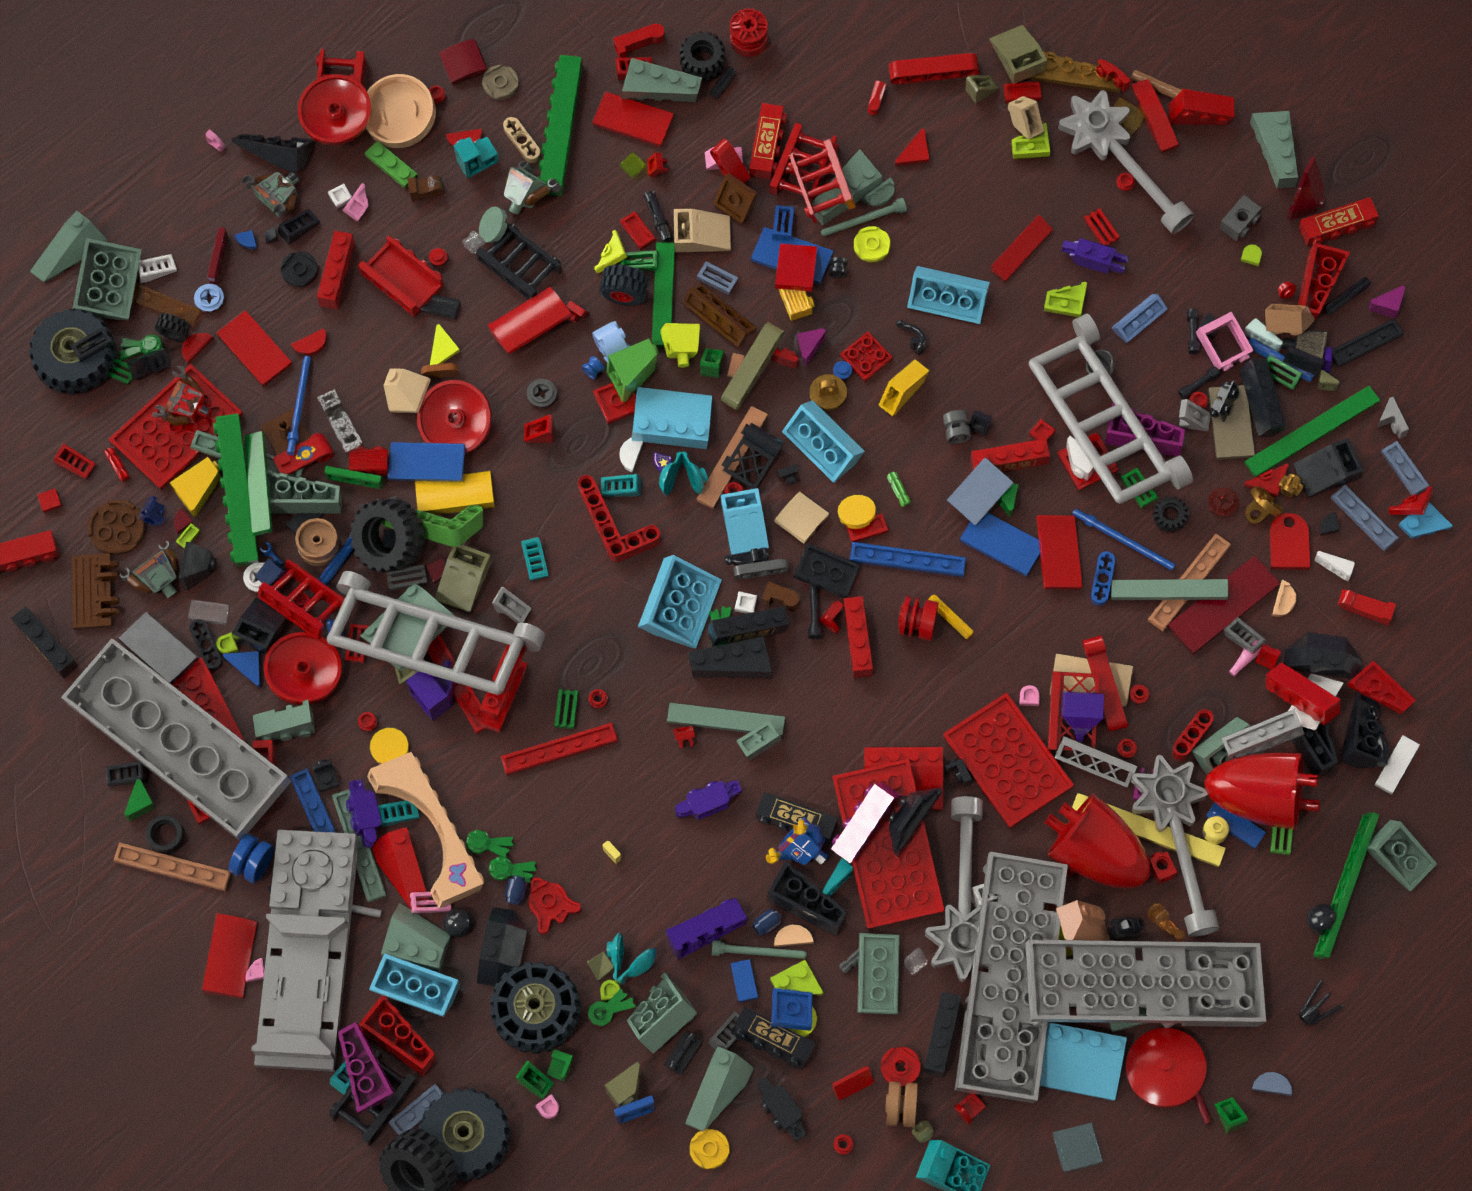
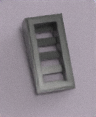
(1239, 624)
(720, 1040)

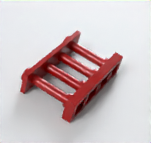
(357, 63)
(797, 136)
(833, 168)
(290, 610)
(499, 705)

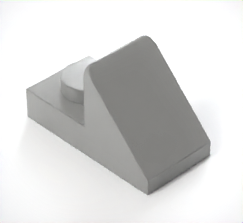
(1393, 415)
(1193, 416)
(510, 605)

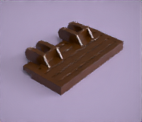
(90, 591)

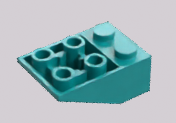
(951, 1168)

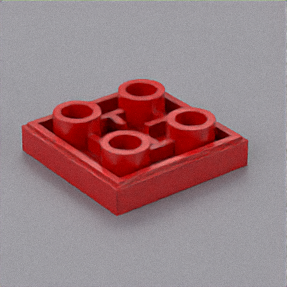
(866, 356)

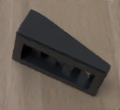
(287, 231)
(137, 767)

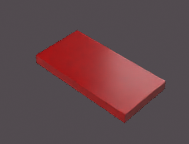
(633, 119)
(254, 348)
(1059, 552)

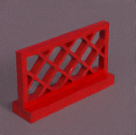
(1055, 718)

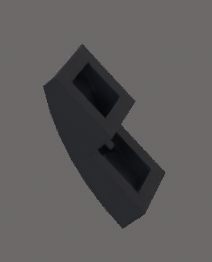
(147, 363)

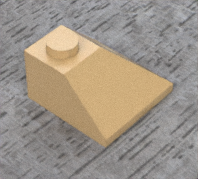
(405, 390)

